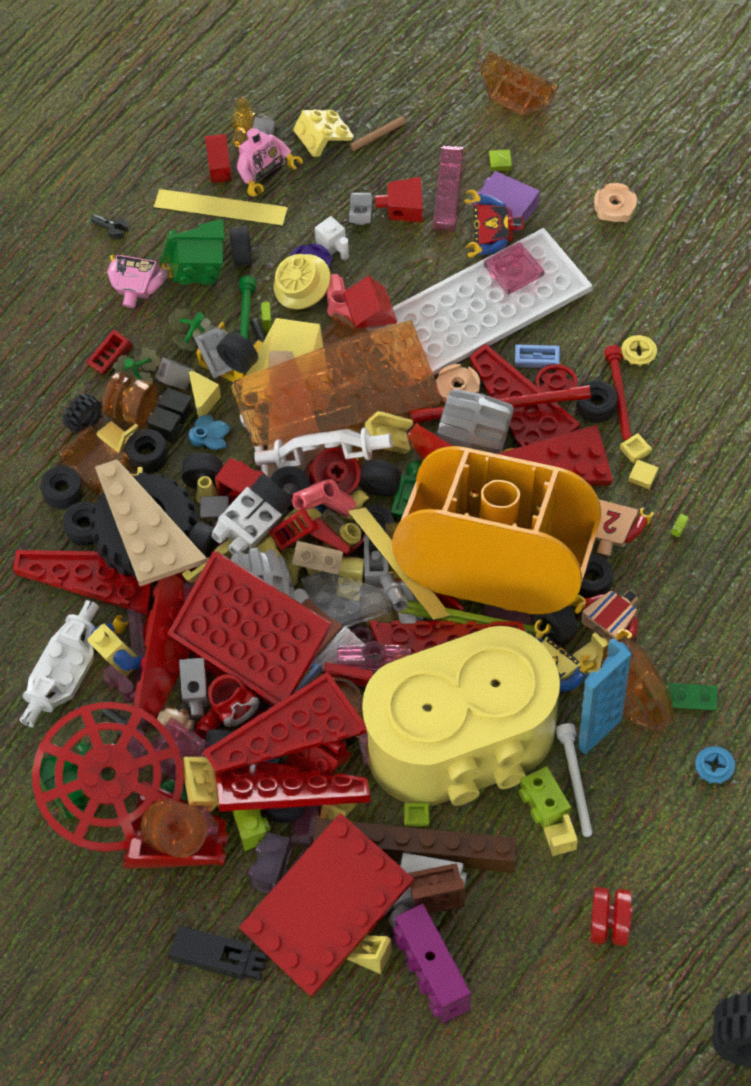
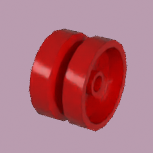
(333, 465)
(611, 916)

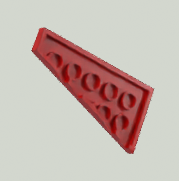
(527, 423)
(574, 451)
(83, 574)
(429, 634)
(162, 652)
(300, 722)
(284, 786)

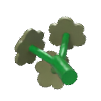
(180, 322)
(148, 360)

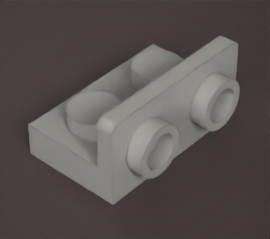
(207, 345)

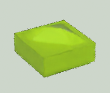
(500, 160)

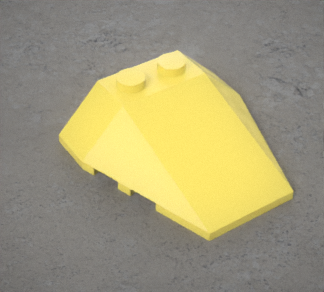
(288, 336)

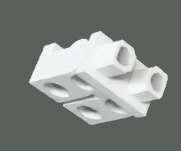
(245, 522)

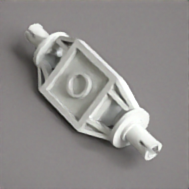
(329, 439)
(61, 665)

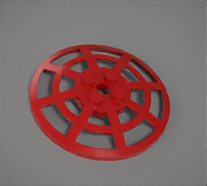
(90, 779)

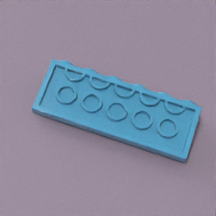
(604, 696)

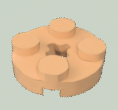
(615, 213)
(458, 374)

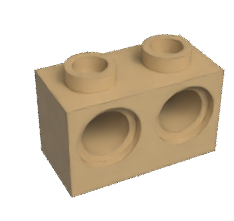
(317, 557)

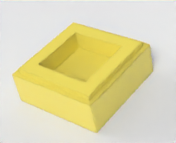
(635, 448)
(643, 474)

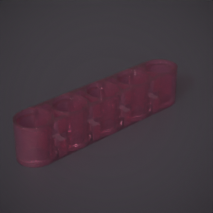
(448, 188)

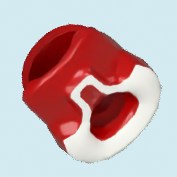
(232, 700)

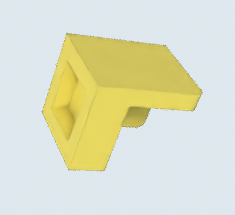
(561, 837)

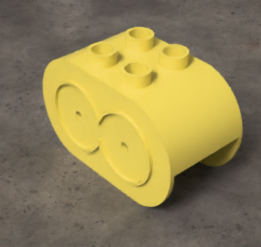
(461, 716)

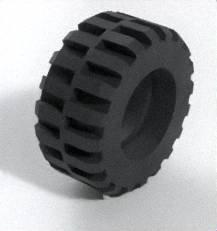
(733, 1029)

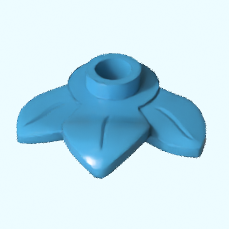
(209, 433)

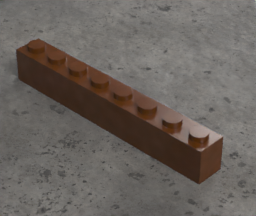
(471, 849)

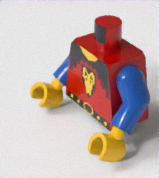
(491, 224)

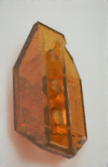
(515, 86)
(642, 682)

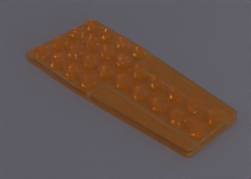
(338, 386)

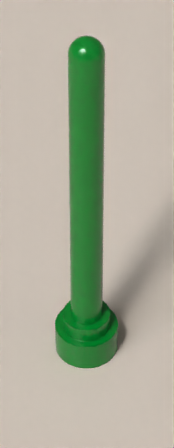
(247, 286)

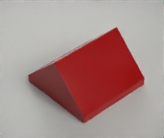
(369, 304)

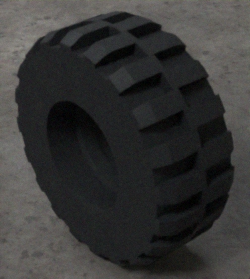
(165, 493)

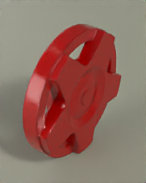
(557, 380)

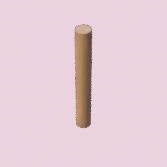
(377, 133)

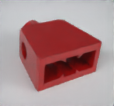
(403, 200)

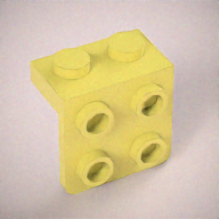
(318, 128)

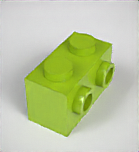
(544, 798)
(250, 827)

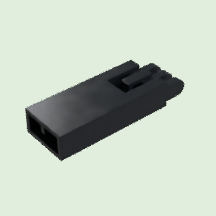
(206, 949)

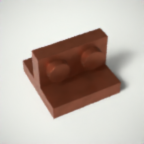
(438, 888)

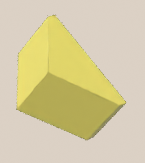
(205, 393)
(372, 953)

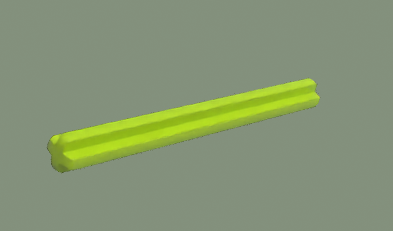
(459, 617)

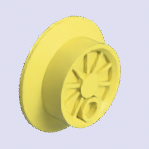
(301, 281)

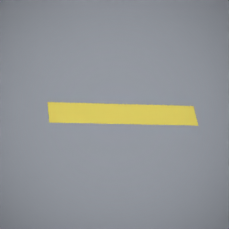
(220, 207)
(384, 545)

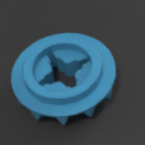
(707, 757)

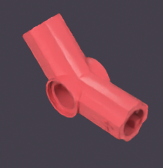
(335, 297)
(324, 493)

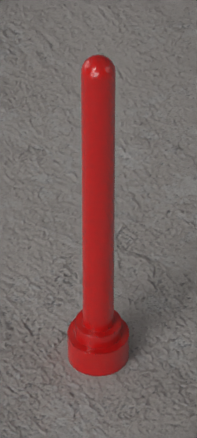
(613, 355)

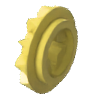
(647, 348)

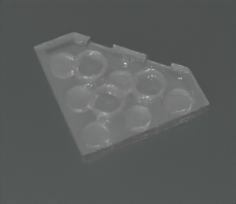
(345, 598)

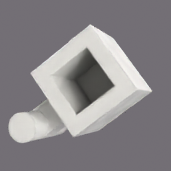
(332, 237)

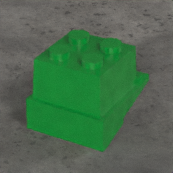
(195, 254)
(70, 773)

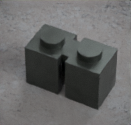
(170, 410)

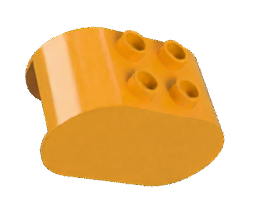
(498, 541)

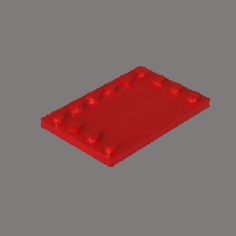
(249, 628)
(326, 904)

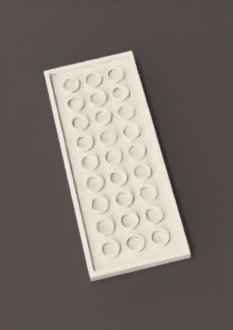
(475, 310)

